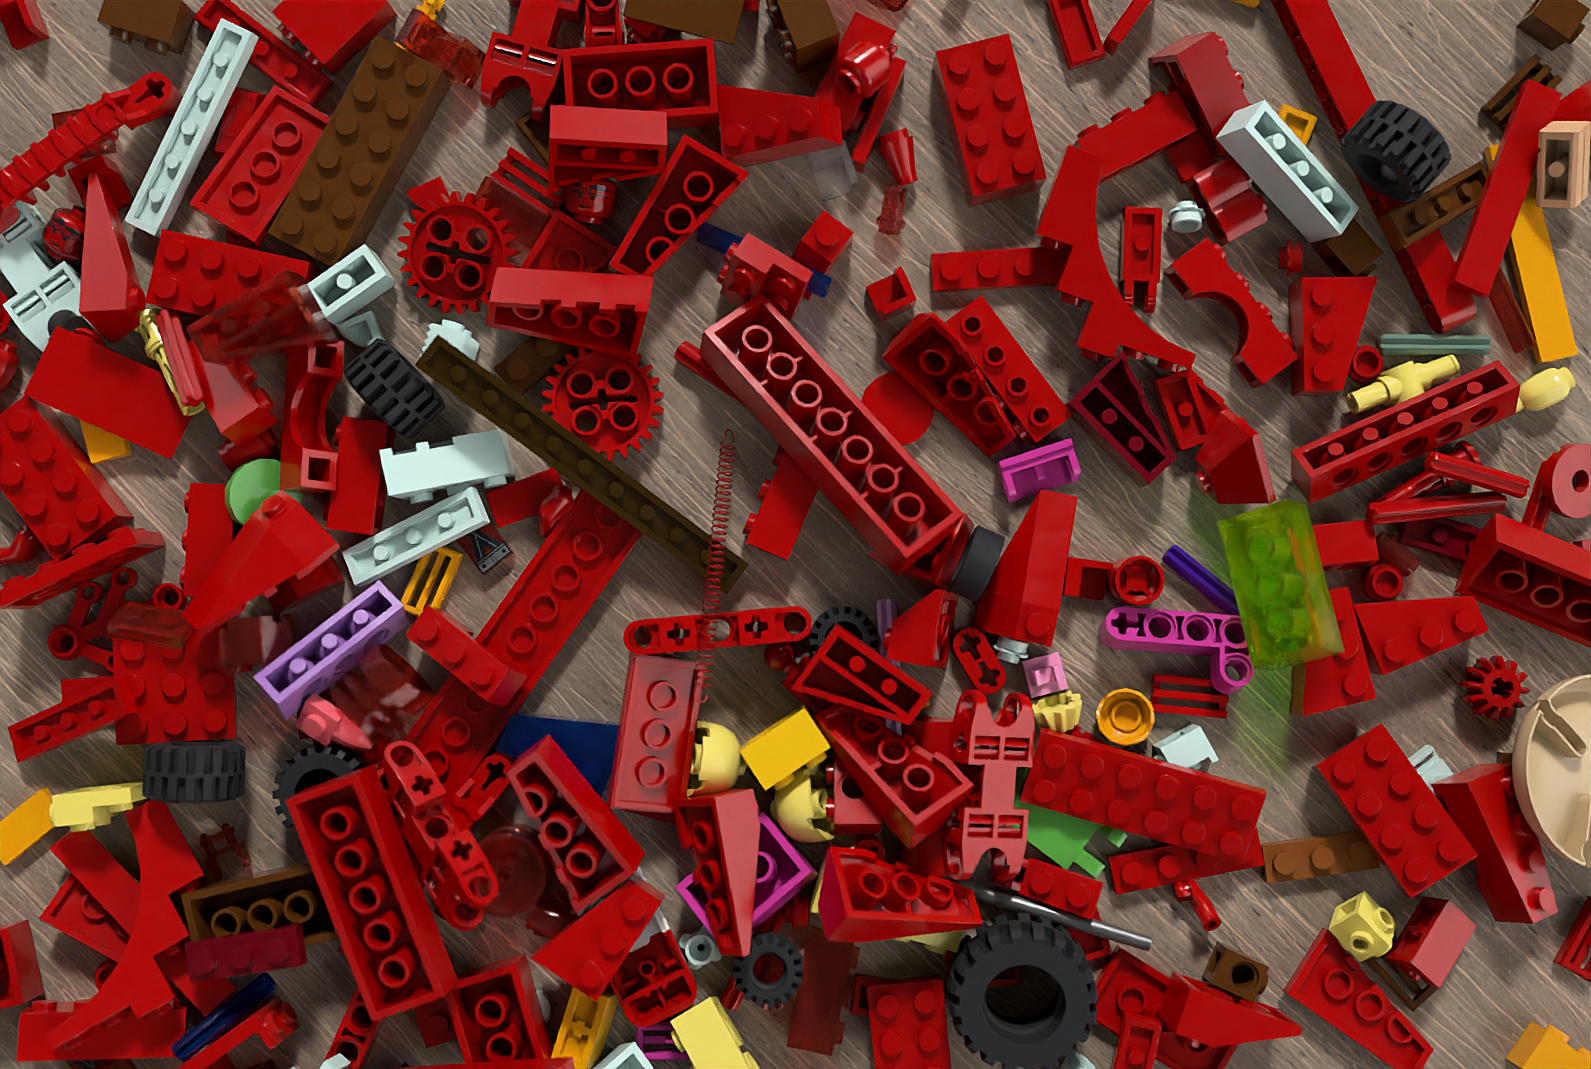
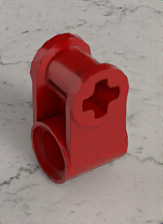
(604, 24)

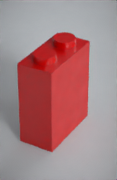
(332, 28)

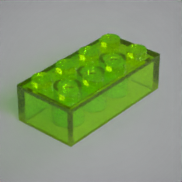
(1280, 586)

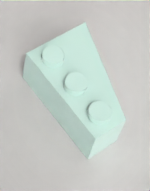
(448, 466)

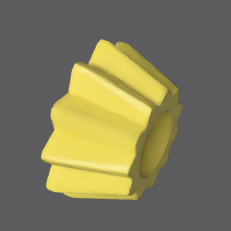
(1057, 710)

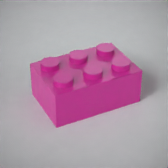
(779, 875)

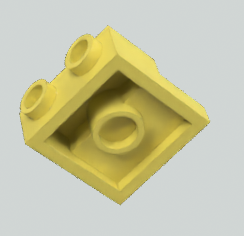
(94, 805)

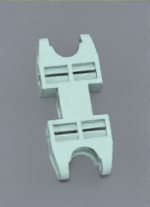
(45, 292)

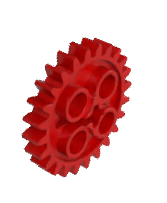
(465, 220)
(598, 370)

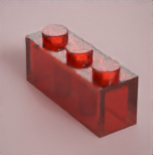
(822, 994)

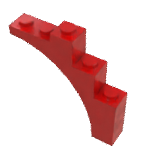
(1071, 222)
(138, 979)

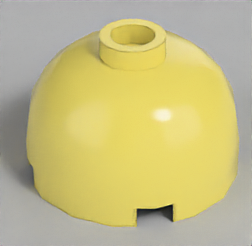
(714, 760)
(802, 806)

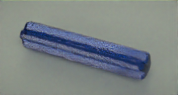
(223, 1017)

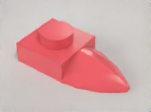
(328, 724)

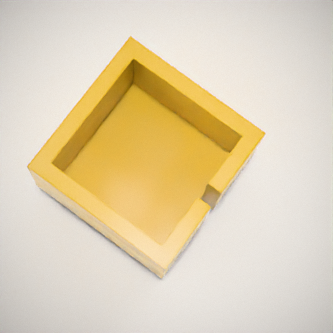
(785, 748)

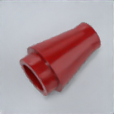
(899, 156)

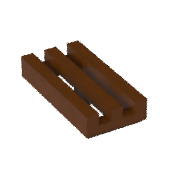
(1542, 73)
(1421, 995)

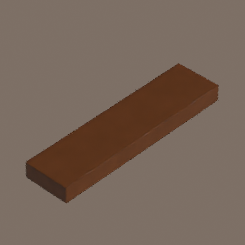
(1434, 208)

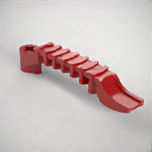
(128, 106)
(472, 801)

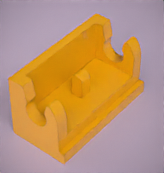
(585, 1028)

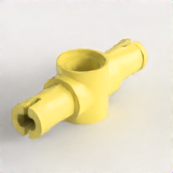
(1402, 383)

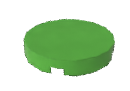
(251, 486)

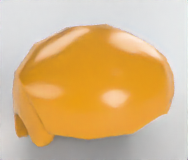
(1125, 717)

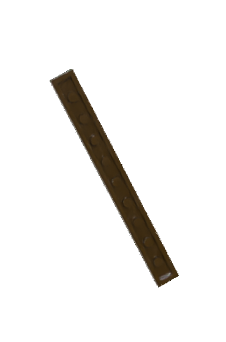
(577, 461)

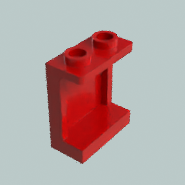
(272, 1022)

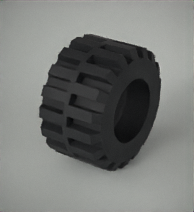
(1395, 150)
(394, 388)
(305, 763)
(193, 771)

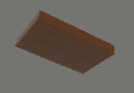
(696, 17)

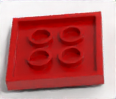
(176, 692)

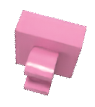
(1044, 674)

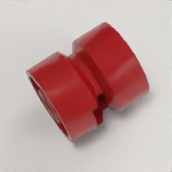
(1135, 580)

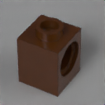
(1350, 253)
(1223, 962)

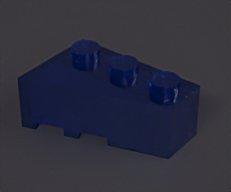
(586, 742)

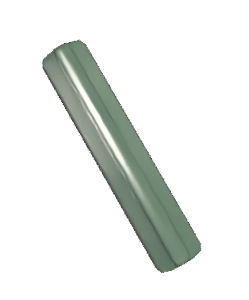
(1433, 345)

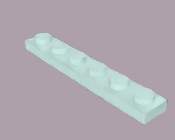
(192, 128)

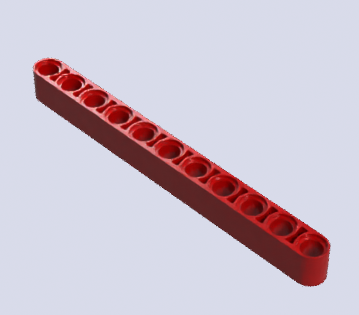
(1345, 99)

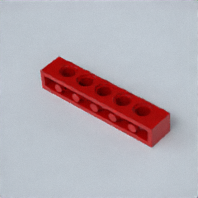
(1404, 431)

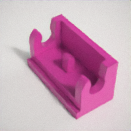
(1038, 469)

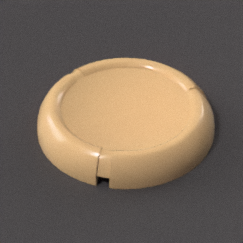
(1555, 769)

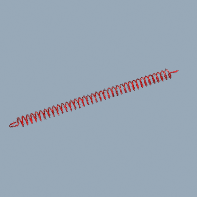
(715, 566)

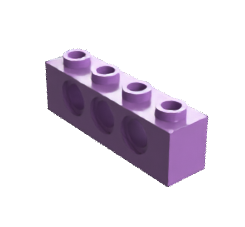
(331, 649)

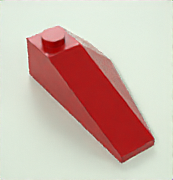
(269, 548)
(1030, 574)
(900, 779)
(724, 843)

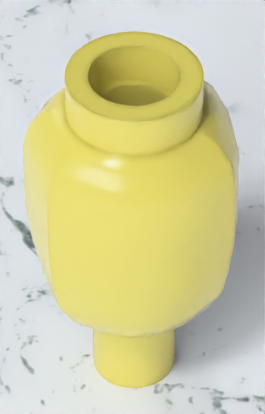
(1545, 389)

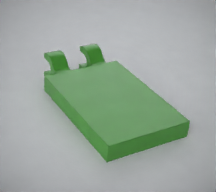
(1063, 835)

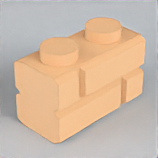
(1563, 164)

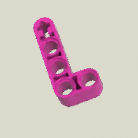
(1177, 641)

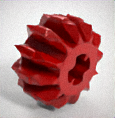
(1508, 687)

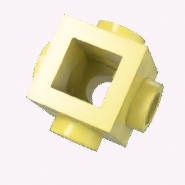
(1363, 927)

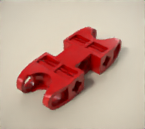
(529, 54)
(740, 624)
(993, 776)
(452, 861)

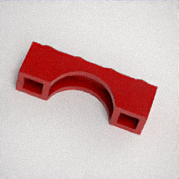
(1261, 347)
(306, 456)

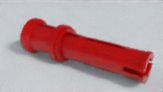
(1426, 482)

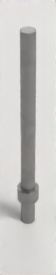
(1056, 915)

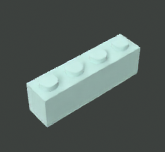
(1287, 172)

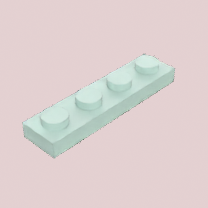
(415, 537)

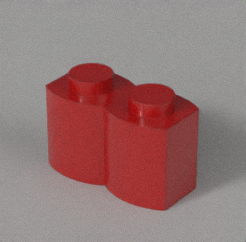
(1227, 200)

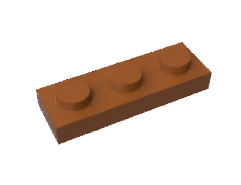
(1316, 857)

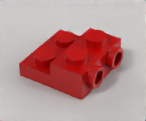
(758, 269)

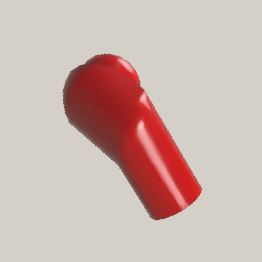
(22, 548)
(1200, 903)

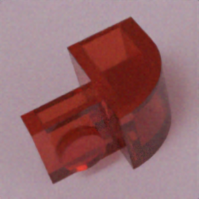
(443, 49)

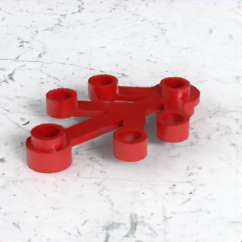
(113, 600)

